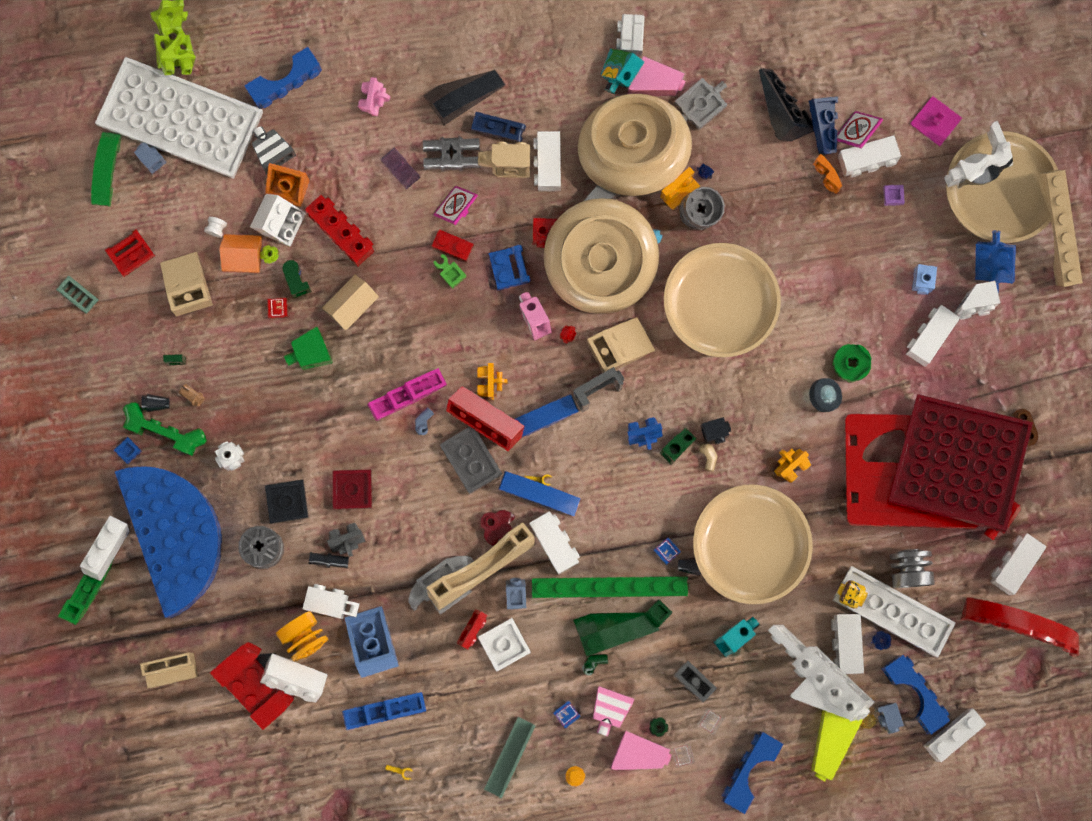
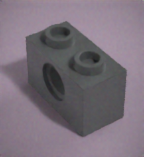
(695, 681)

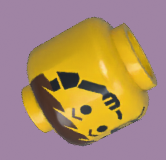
(852, 594)

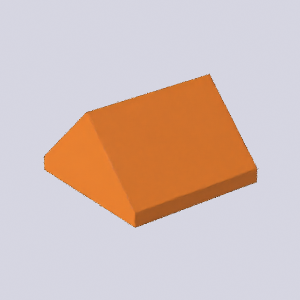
(287, 184)
(241, 253)

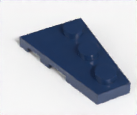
(823, 120)

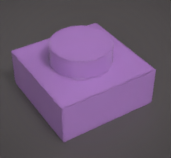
(893, 195)

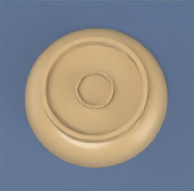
(634, 144)
(1012, 200)
(601, 256)
(722, 300)
(752, 544)

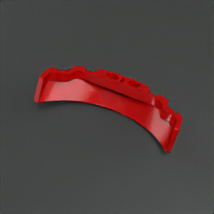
(1022, 623)

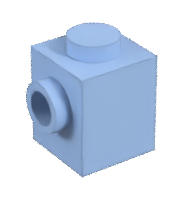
(924, 279)

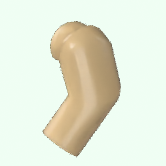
(711, 456)

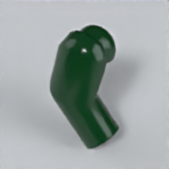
(592, 662)

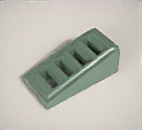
(61, 289)

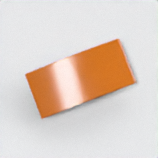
(831, 180)

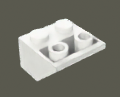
(278, 219)
(979, 301)

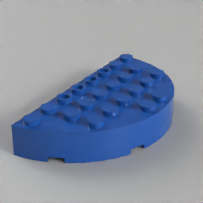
(175, 534)

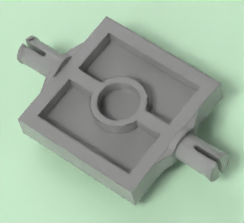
(701, 103)

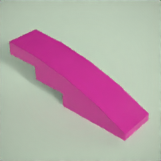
(407, 394)

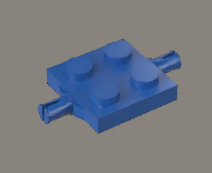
(995, 261)

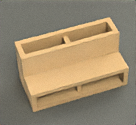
(350, 302)
(169, 670)

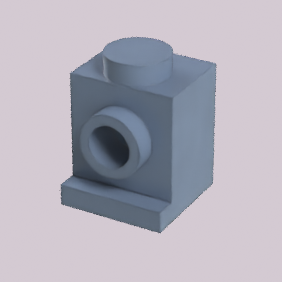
(150, 157)
(890, 717)

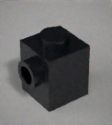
(715, 431)

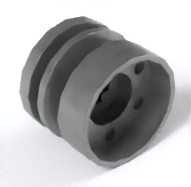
(712, 206)
(269, 554)
(912, 569)

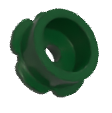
(653, 727)

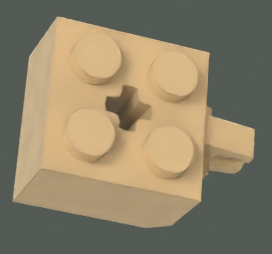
(507, 160)

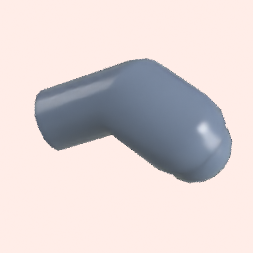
(421, 421)

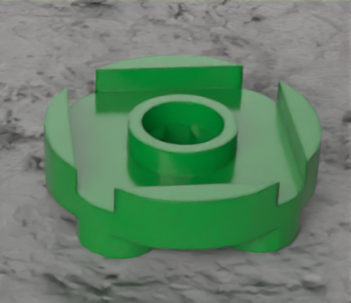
(841, 362)

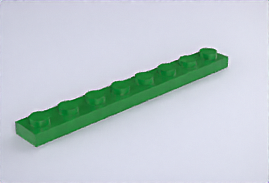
(609, 587)

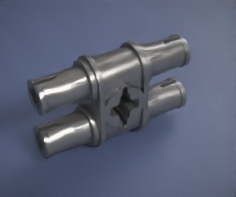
(444, 146)

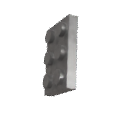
(471, 459)

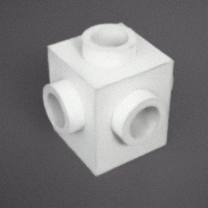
(234, 460)

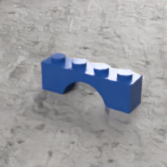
(265, 91)
(931, 714)
(763, 749)

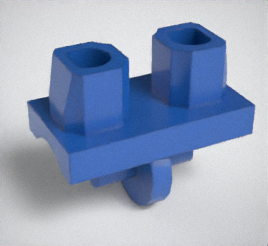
(645, 435)

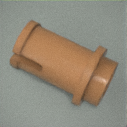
(193, 396)

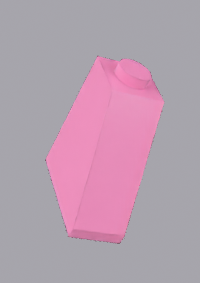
(657, 80)
(639, 753)

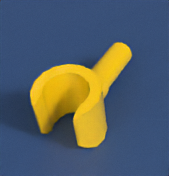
(539, 479)
(399, 771)

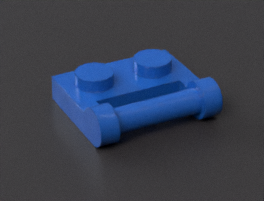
(503, 270)

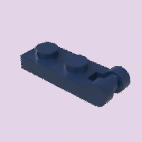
(497, 127)

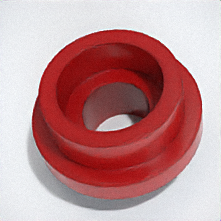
(568, 334)

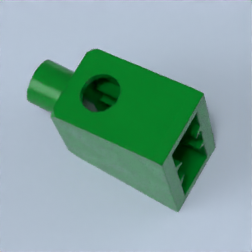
(309, 351)

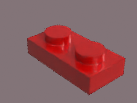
(452, 245)
(470, 631)

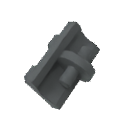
(346, 542)

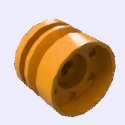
(301, 635)

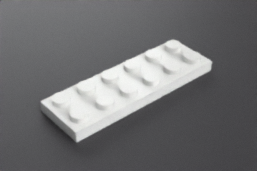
(900, 614)

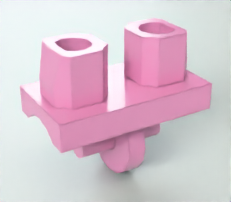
(375, 97)

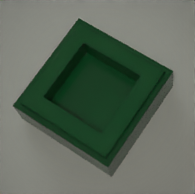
(173, 360)
(659, 613)

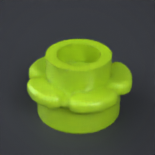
(272, 258)

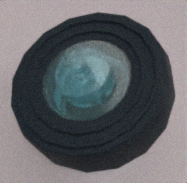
(825, 395)

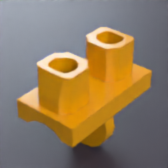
(487, 372)
(790, 461)

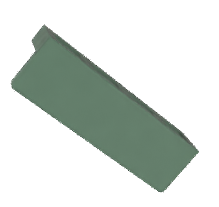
(509, 757)

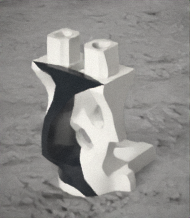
(983, 168)

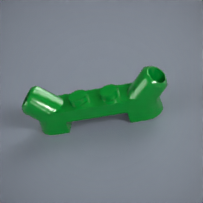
(137, 424)

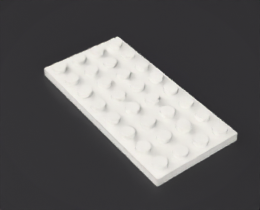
(179, 117)

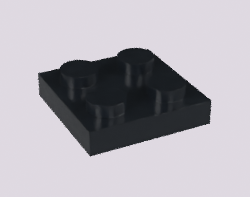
(286, 501)

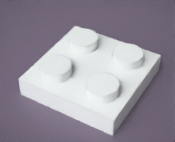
(504, 644)

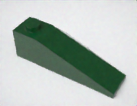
(609, 630)

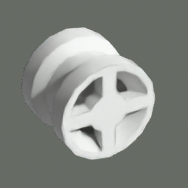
(215, 227)

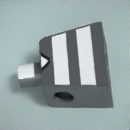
(271, 148)

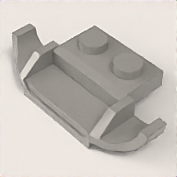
(446, 567)

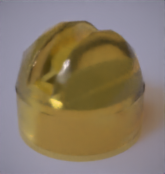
(868, 722)

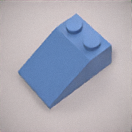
(371, 642)

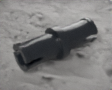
(328, 560)

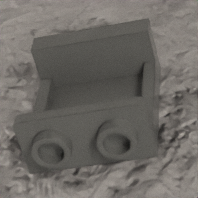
(581, 393)

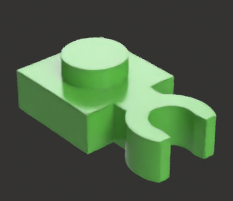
(451, 273)

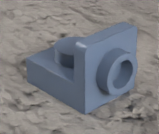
(516, 593)

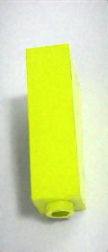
(832, 744)

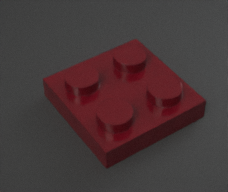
(352, 489)

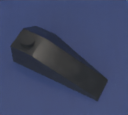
(459, 96)
(783, 112)

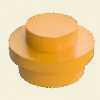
(575, 776)

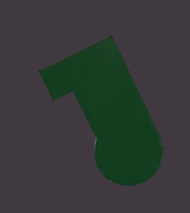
(292, 274)
(677, 446)

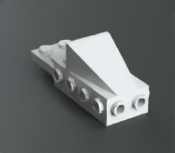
(825, 682)

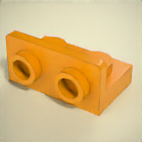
(679, 188)

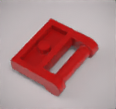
(133, 257)

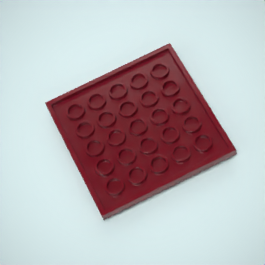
(961, 462)

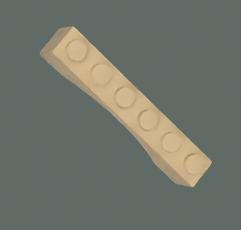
(1066, 258)
(506, 550)

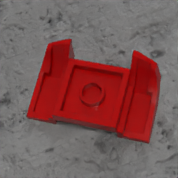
(242, 677)

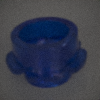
(705, 172)
(886, 640)

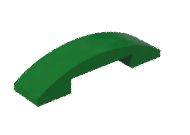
(104, 169)
(82, 598)

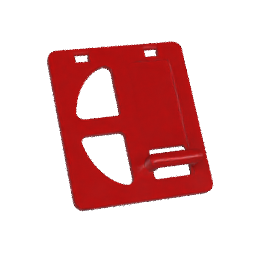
(875, 479)

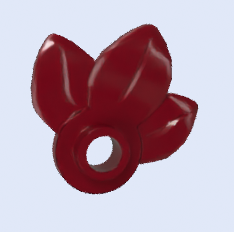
(500, 525)

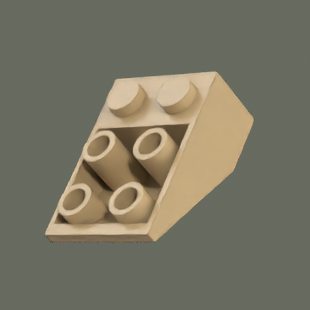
(185, 284)
(620, 345)

